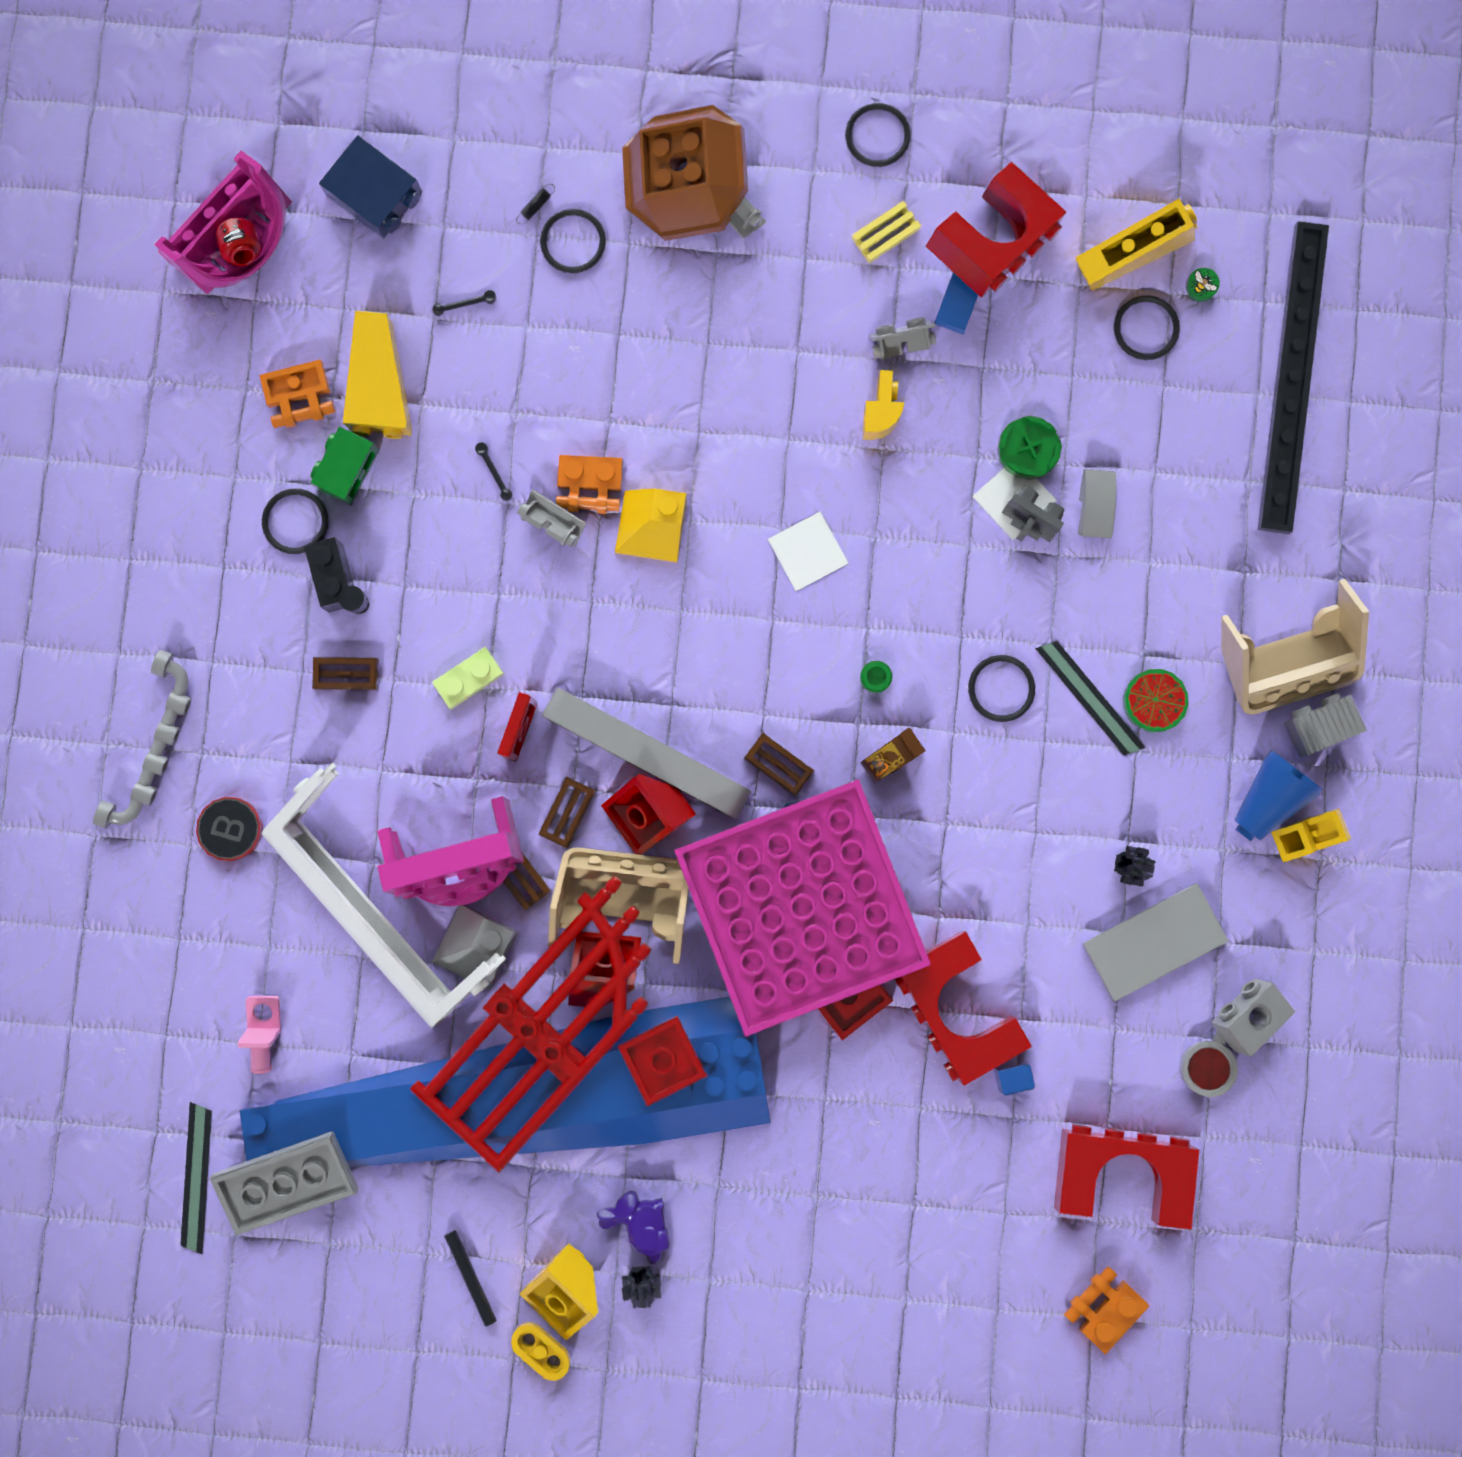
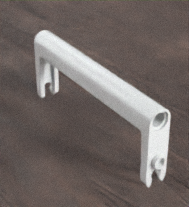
(359, 914)

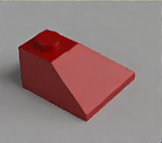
(647, 812)
(602, 970)

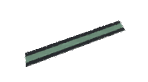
(1090, 698)
(196, 1178)

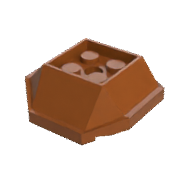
(701, 194)

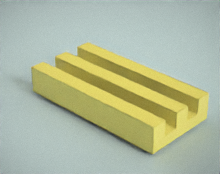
(907, 217)

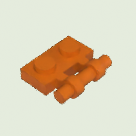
(293, 385)
(589, 473)
(1112, 1316)

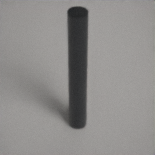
(470, 1278)

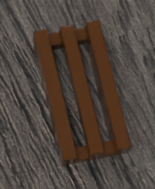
(373, 674)
(793, 759)
(555, 807)
(535, 897)

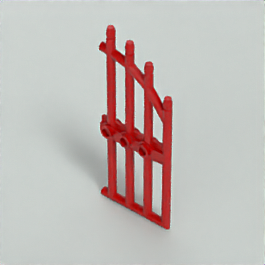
(538, 1036)

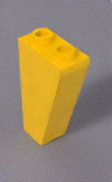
(1139, 244)
(375, 381)

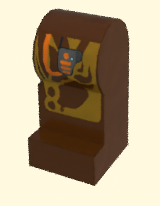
(893, 755)

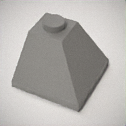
(471, 941)

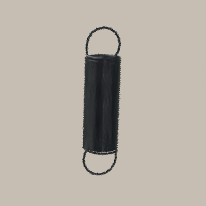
(536, 203)

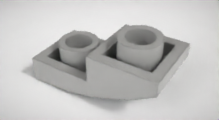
(1098, 503)

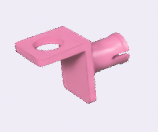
(261, 1033)

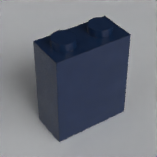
(371, 187)

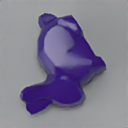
(643, 1223)

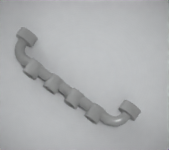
(154, 762)

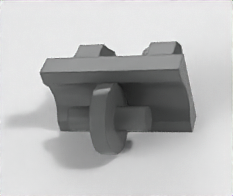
(1032, 519)

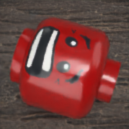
(238, 241)

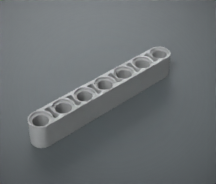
(646, 753)

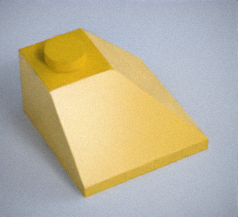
(651, 524)
(564, 1292)

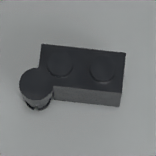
(333, 577)

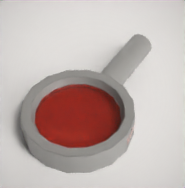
(1209, 1067)

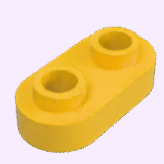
(537, 1353)

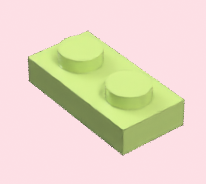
(468, 678)

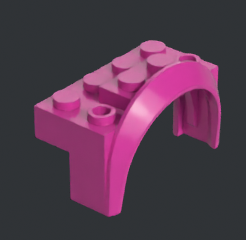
(240, 194)
(426, 873)

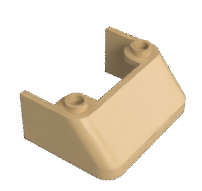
(1301, 664)
(648, 883)

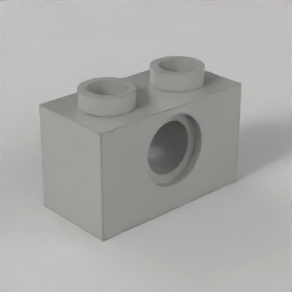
(1269, 1014)

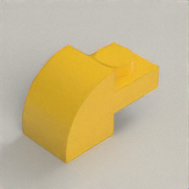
(882, 415)
(1310, 835)

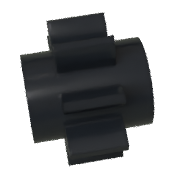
(1134, 866)
(641, 1287)

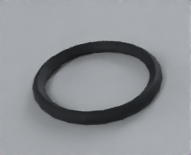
(877, 106)
(569, 212)
(1146, 298)
(293, 491)
(1001, 658)

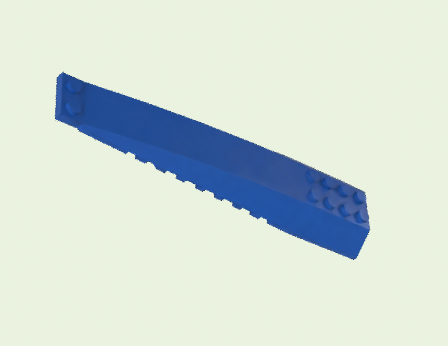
(387, 1124)

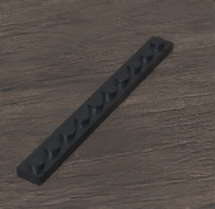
(1293, 378)

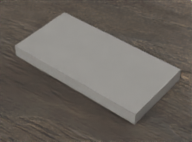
(1155, 942)
(284, 1183)

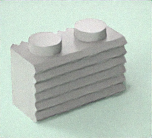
(1326, 725)

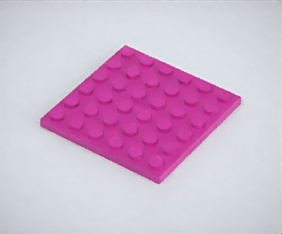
(802, 907)

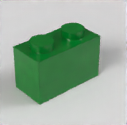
(344, 465)

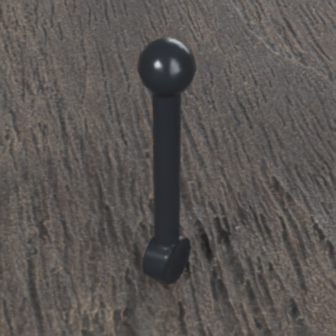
(488, 297)
(482, 450)

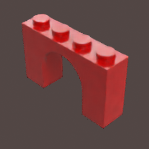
(985, 262)
(966, 1055)
(1171, 1162)

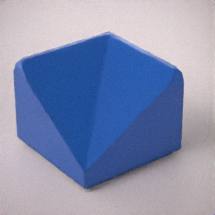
(1014, 1079)

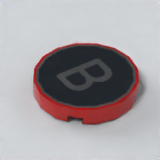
(229, 828)

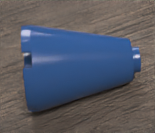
(1274, 797)

